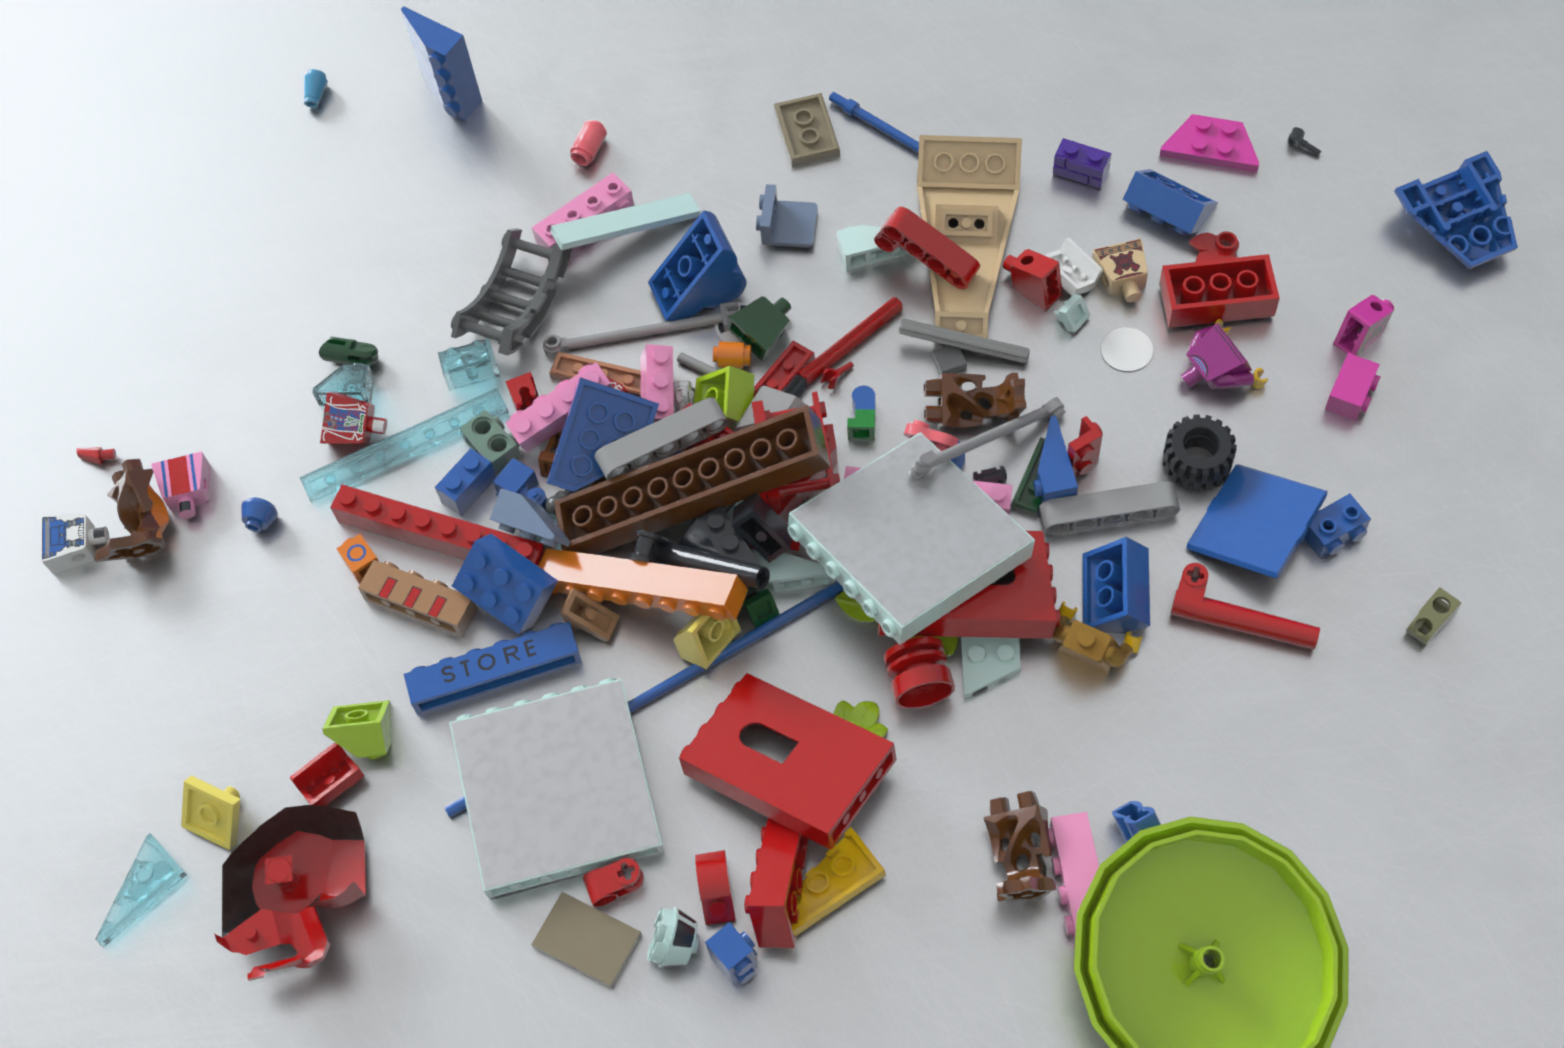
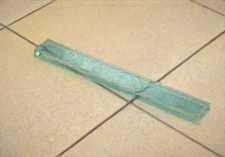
(399, 446)

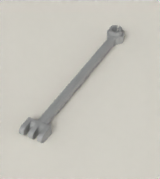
(564, 344)
(930, 459)

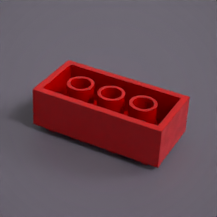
(1219, 290)

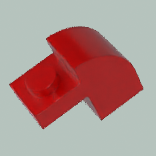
(714, 887)

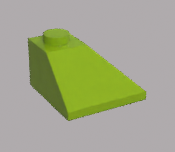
(361, 728)

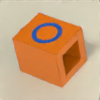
(357, 556)

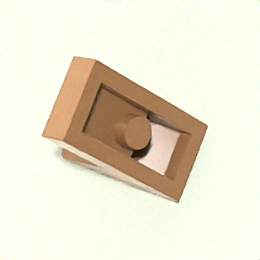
(588, 615)

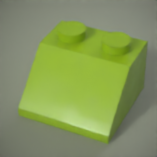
(730, 388)

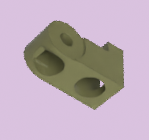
(1433, 616)

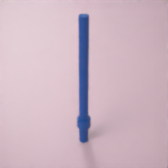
(853, 108)

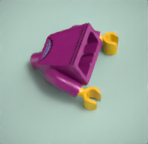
(1219, 361)

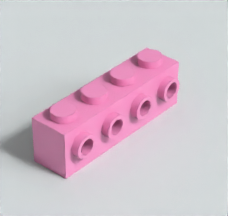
(603, 197)
(550, 411)

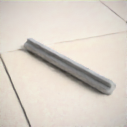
(964, 341)

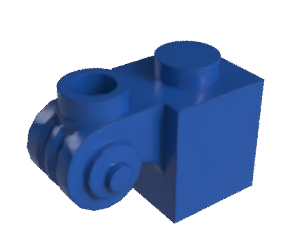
(521, 480)

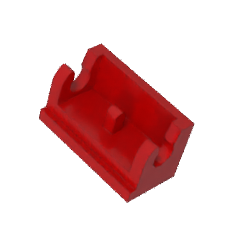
(522, 391)

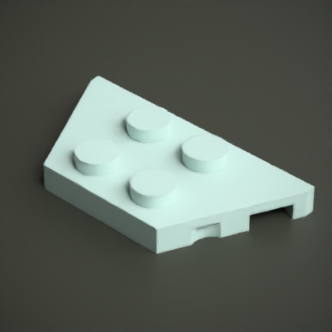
(988, 661)

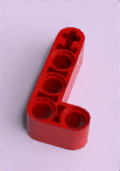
(928, 246)

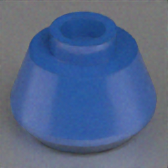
(258, 514)

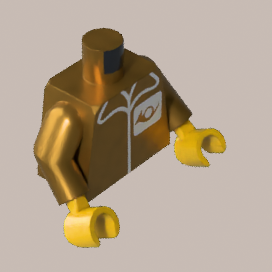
(1091, 644)

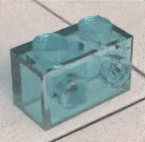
(468, 364)

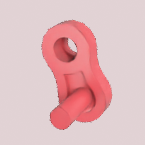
(939, 439)

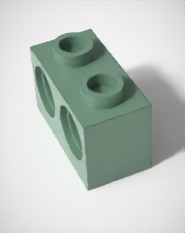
(491, 442)

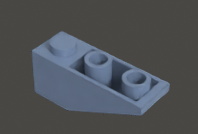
(528, 516)

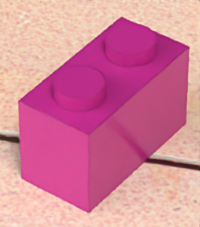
(1352, 387)

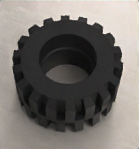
(1203, 434)

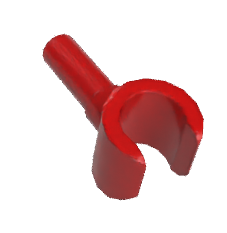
(831, 375)

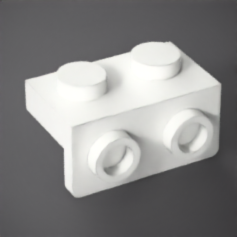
(1077, 268)

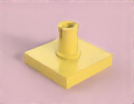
(211, 812)

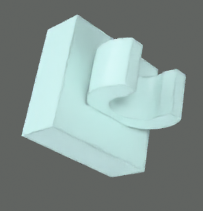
(1073, 313)

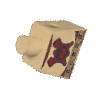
(1123, 268)

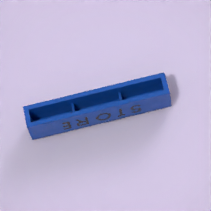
(492, 667)

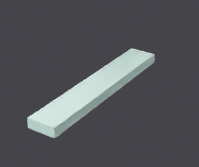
(625, 221)

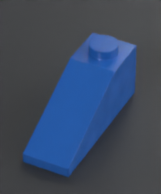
(1055, 470)

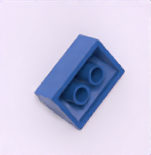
(1168, 201)
(1117, 587)

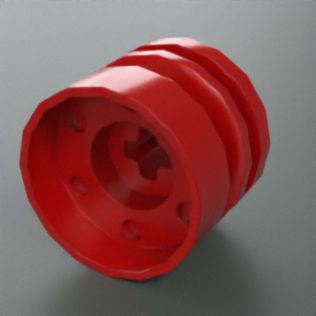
(919, 672)

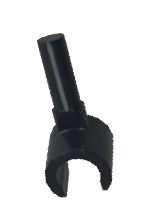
(1296, 140)

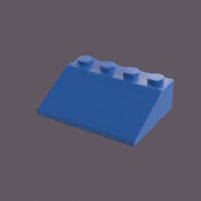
(444, 63)

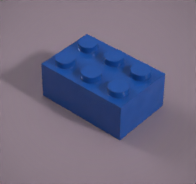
(504, 583)

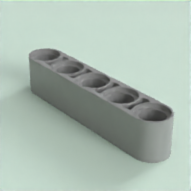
(662, 438)
(1109, 508)

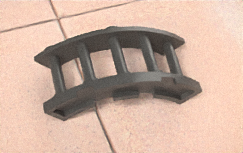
(535, 309)

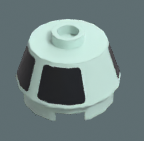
(673, 938)

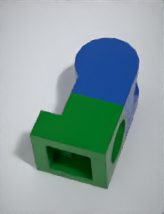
(864, 406)

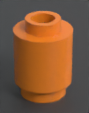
(732, 354)

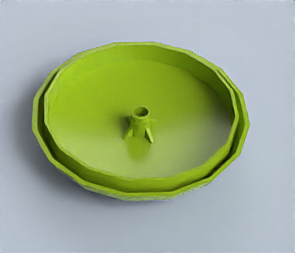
(1217, 894)

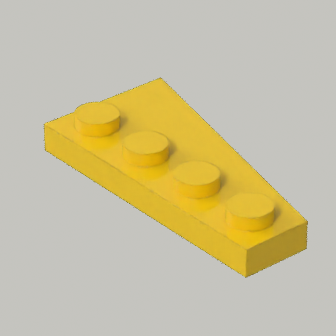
(836, 879)

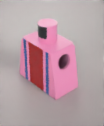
(183, 482)

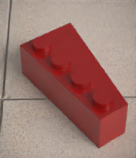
(776, 885)

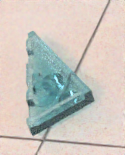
(147, 881)

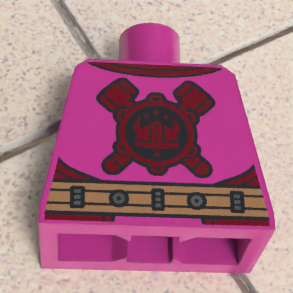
(1372, 316)

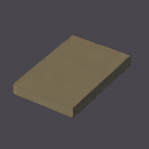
(806, 129)
(586, 939)

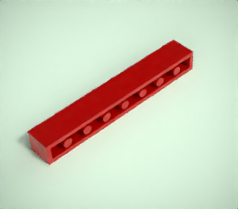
(419, 525)

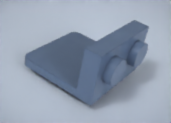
(785, 221)

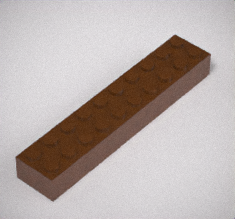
(694, 482)

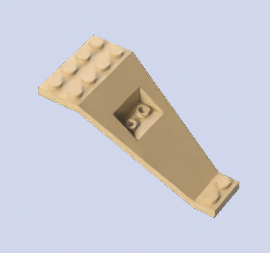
(969, 182)

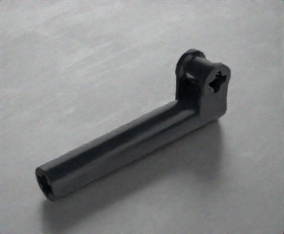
(657, 550)

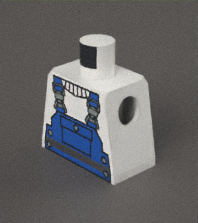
(70, 541)

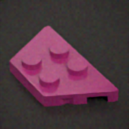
(1212, 143)

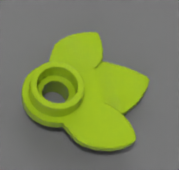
(863, 714)

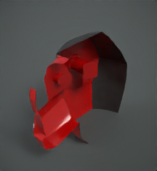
(281, 875)

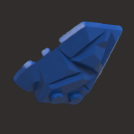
(1464, 211)

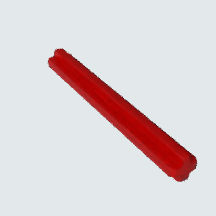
(851, 339)

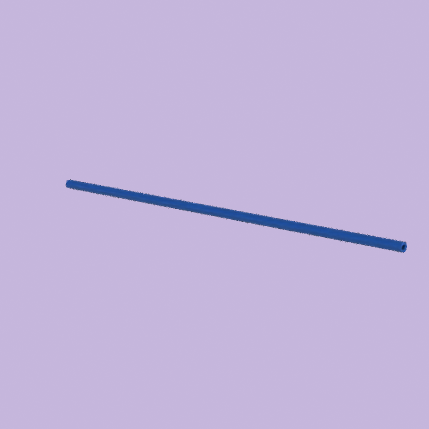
(693, 670)

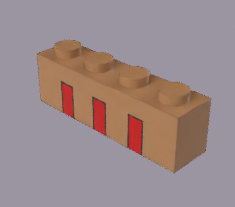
(417, 597)

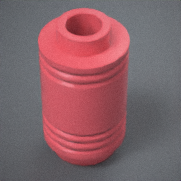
(588, 142)

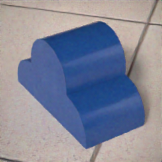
(698, 272)

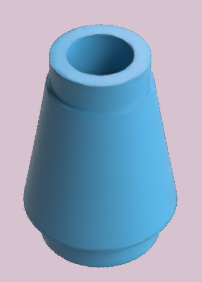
(314, 87)

